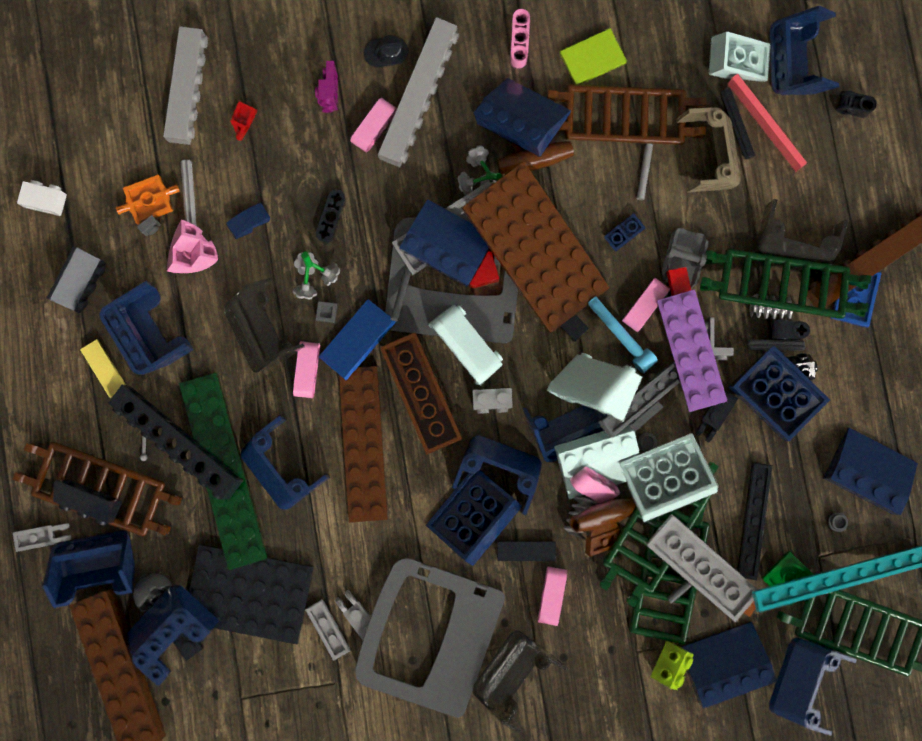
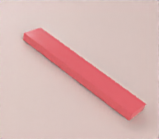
(767, 122)

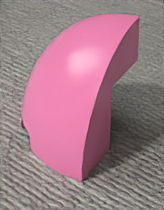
(190, 250)

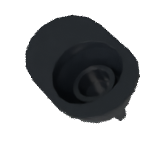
(386, 51)

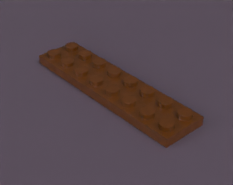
(363, 446)

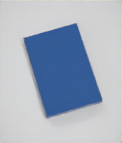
(860, 295)

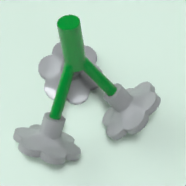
(476, 157)
(306, 265)

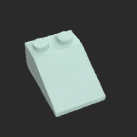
(739, 55)

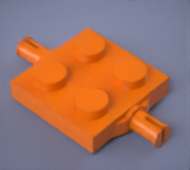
(147, 199)

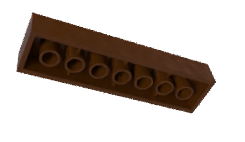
(117, 678)

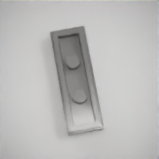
(328, 629)

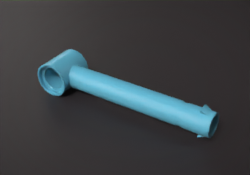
(642, 358)

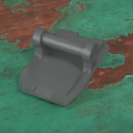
(688, 251)

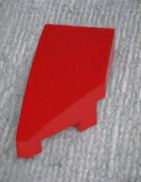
(242, 119)

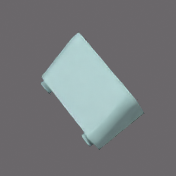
(596, 385)

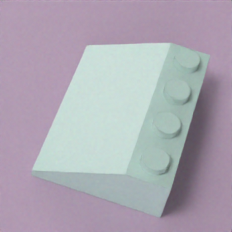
(598, 454)
(668, 477)

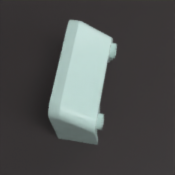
(466, 344)

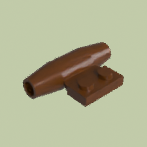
(552, 155)
(602, 523)

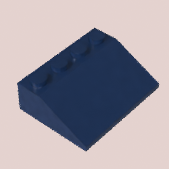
(521, 116)
(445, 243)
(779, 393)
(872, 472)
(473, 516)
(728, 665)

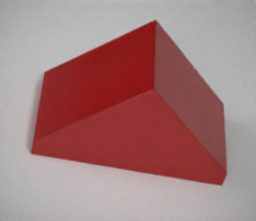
(486, 273)

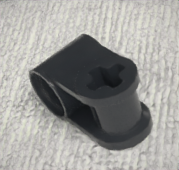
(852, 103)
(787, 330)

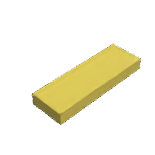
(103, 367)

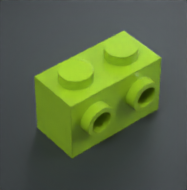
(672, 665)

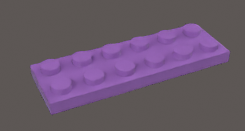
(691, 350)

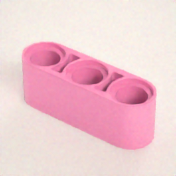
(522, 30)
(373, 125)
(646, 304)
(306, 370)
(594, 485)
(552, 596)

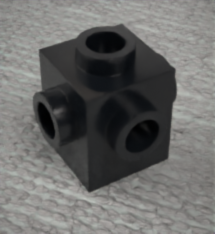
(805, 364)

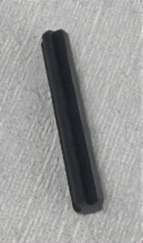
(737, 123)

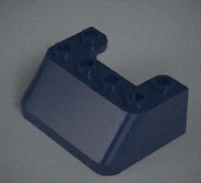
(137, 333)
(88, 564)
(156, 630)

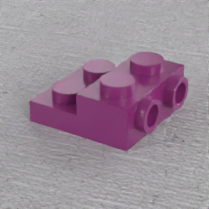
(327, 89)

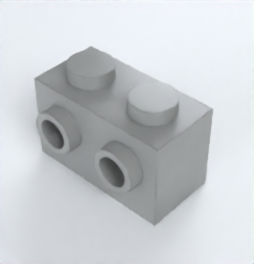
(492, 399)

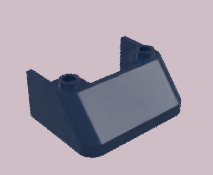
(789, 53)
(566, 428)
(505, 457)
(282, 494)
(800, 681)

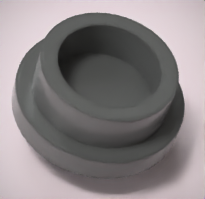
(647, 442)
(838, 522)

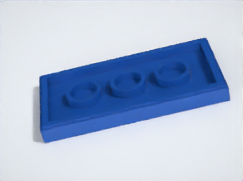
(357, 339)

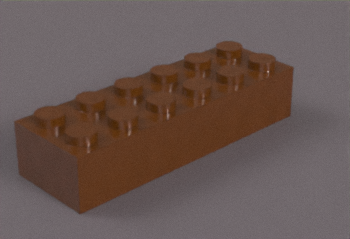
(421, 393)

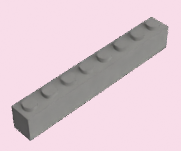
(418, 92)

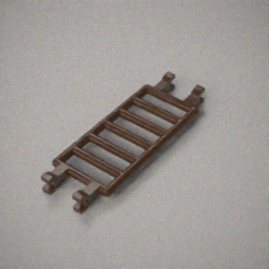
(684, 103)
(159, 494)

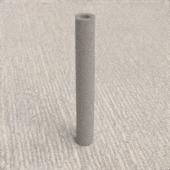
(644, 171)

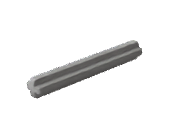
(188, 191)

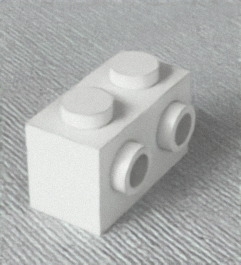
(42, 198)

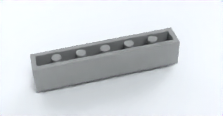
(185, 85)

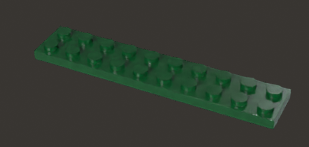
(214, 431)

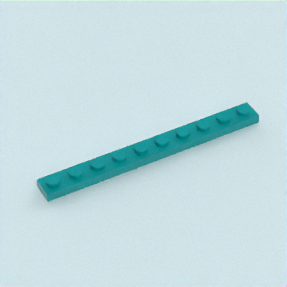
(837, 578)

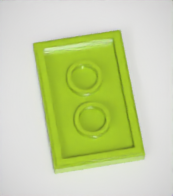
(593, 57)

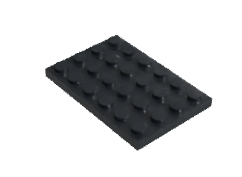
(254, 599)

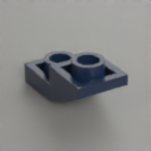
(247, 220)
(624, 232)

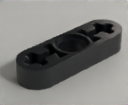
(331, 231)

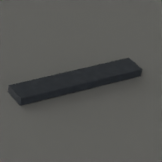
(754, 520)

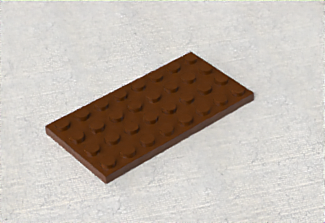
(535, 247)

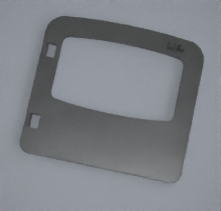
(424, 305)
(462, 648)

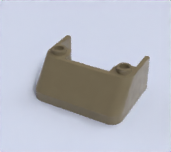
(728, 171)

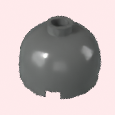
(150, 589)

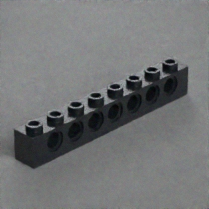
(121, 404)

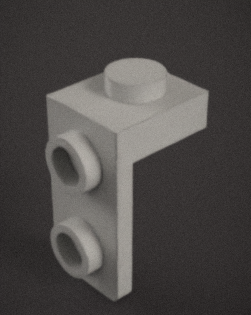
(719, 353)

